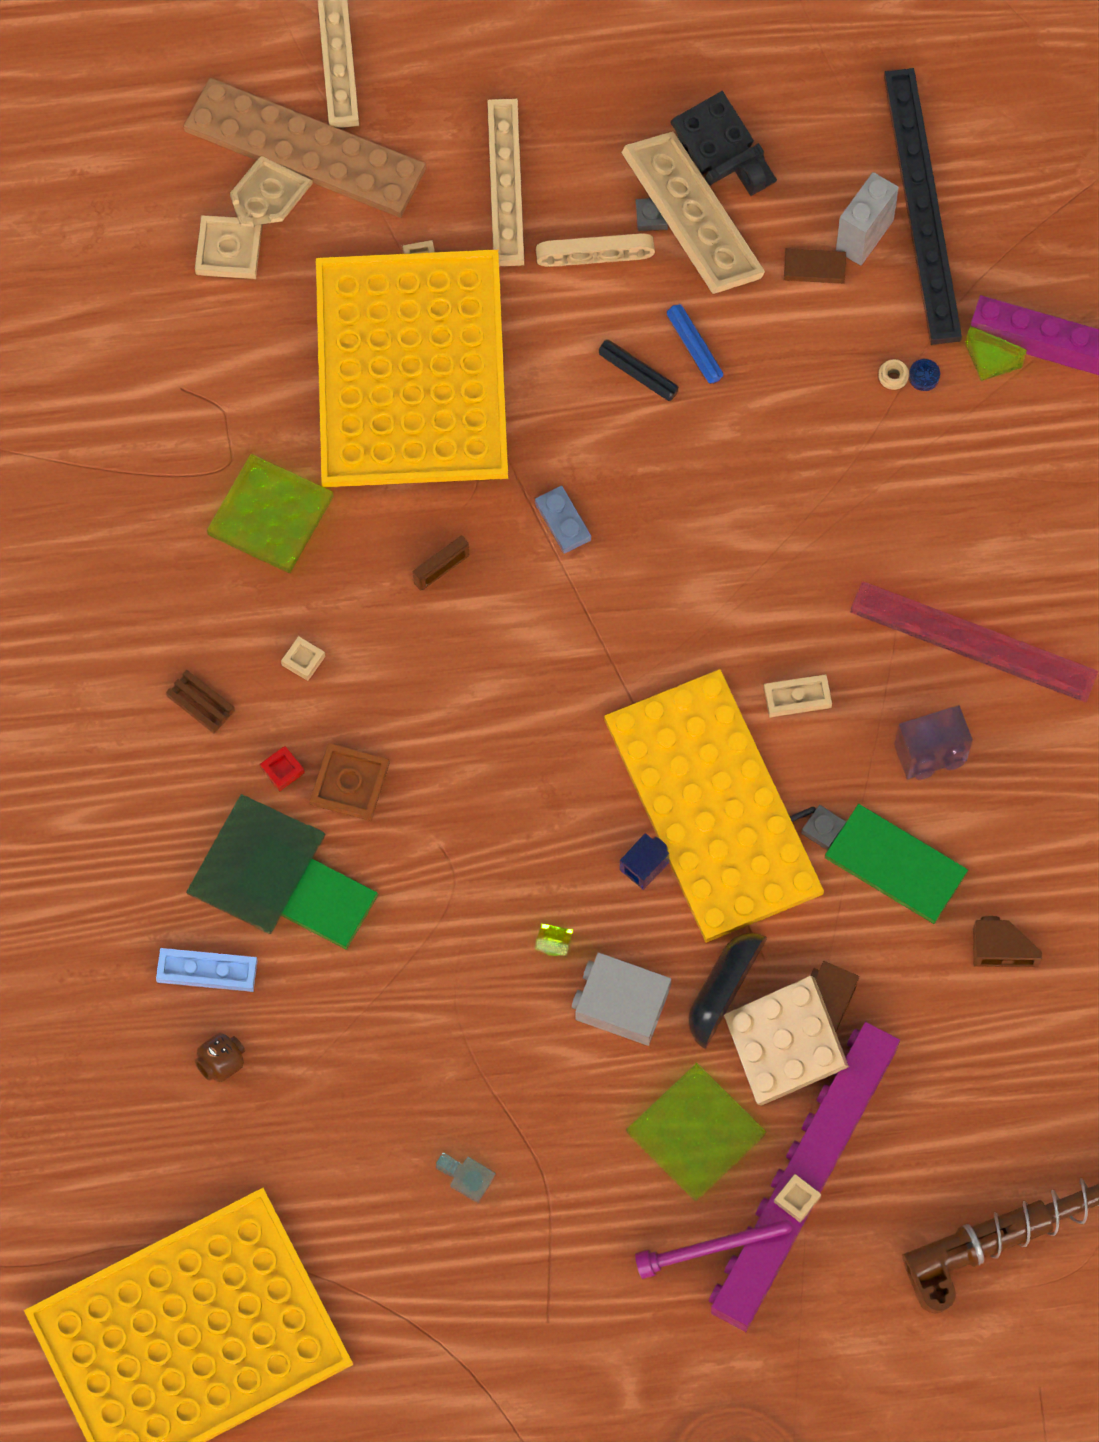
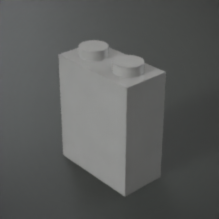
(867, 218)
(621, 998)

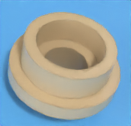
(897, 367)

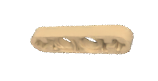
(595, 250)

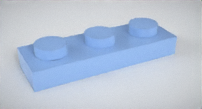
(206, 969)

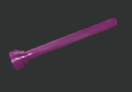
(652, 1262)

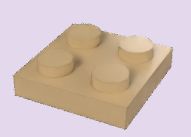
(227, 248)

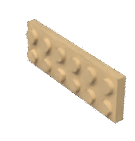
(693, 212)

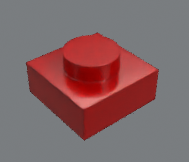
(282, 768)

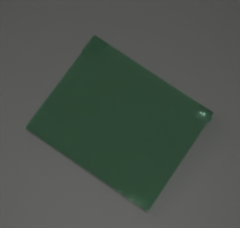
(255, 863)

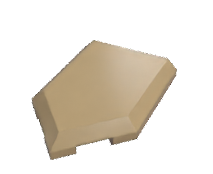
(267, 193)

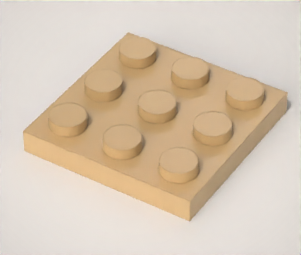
(786, 1040)

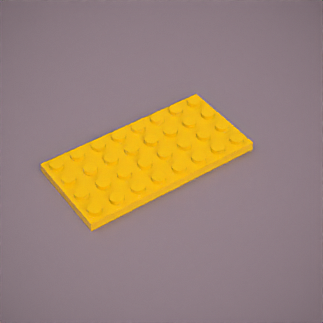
(713, 805)

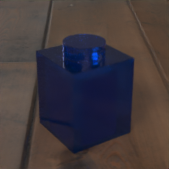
(645, 860)

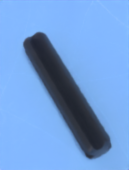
(638, 370)

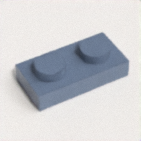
(562, 519)

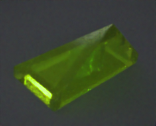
(993, 355)

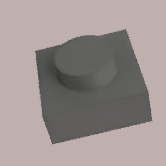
(649, 216)
(823, 827)

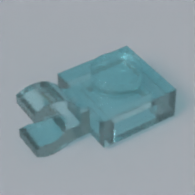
(469, 1178)

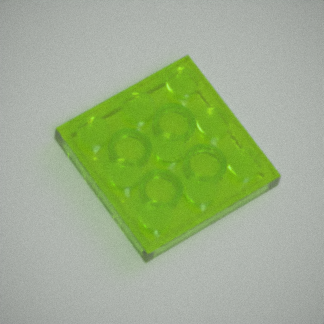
(270, 513)
(696, 1132)

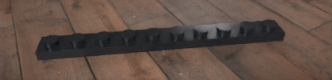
(922, 207)

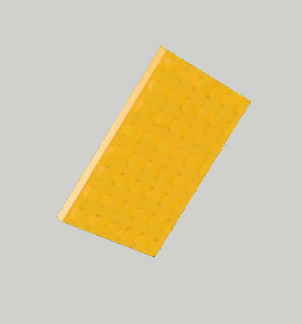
(411, 368)
(190, 1331)

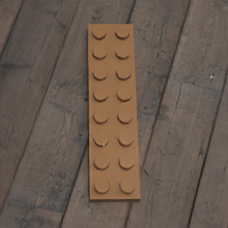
(306, 147)

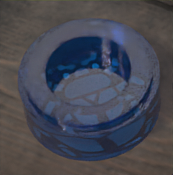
(924, 374)

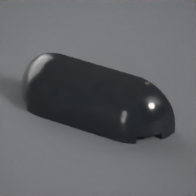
(723, 985)

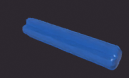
(694, 343)

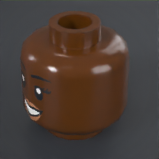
(220, 1057)

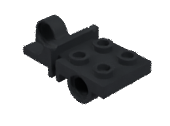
(722, 144)

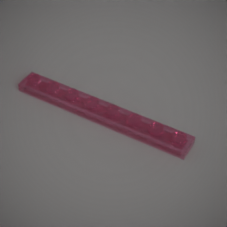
(974, 641)

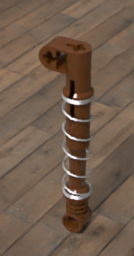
(1018, 1227)

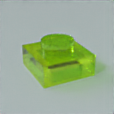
(553, 940)

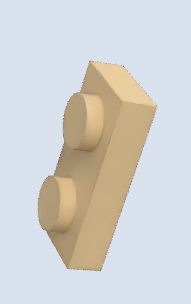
(797, 695)

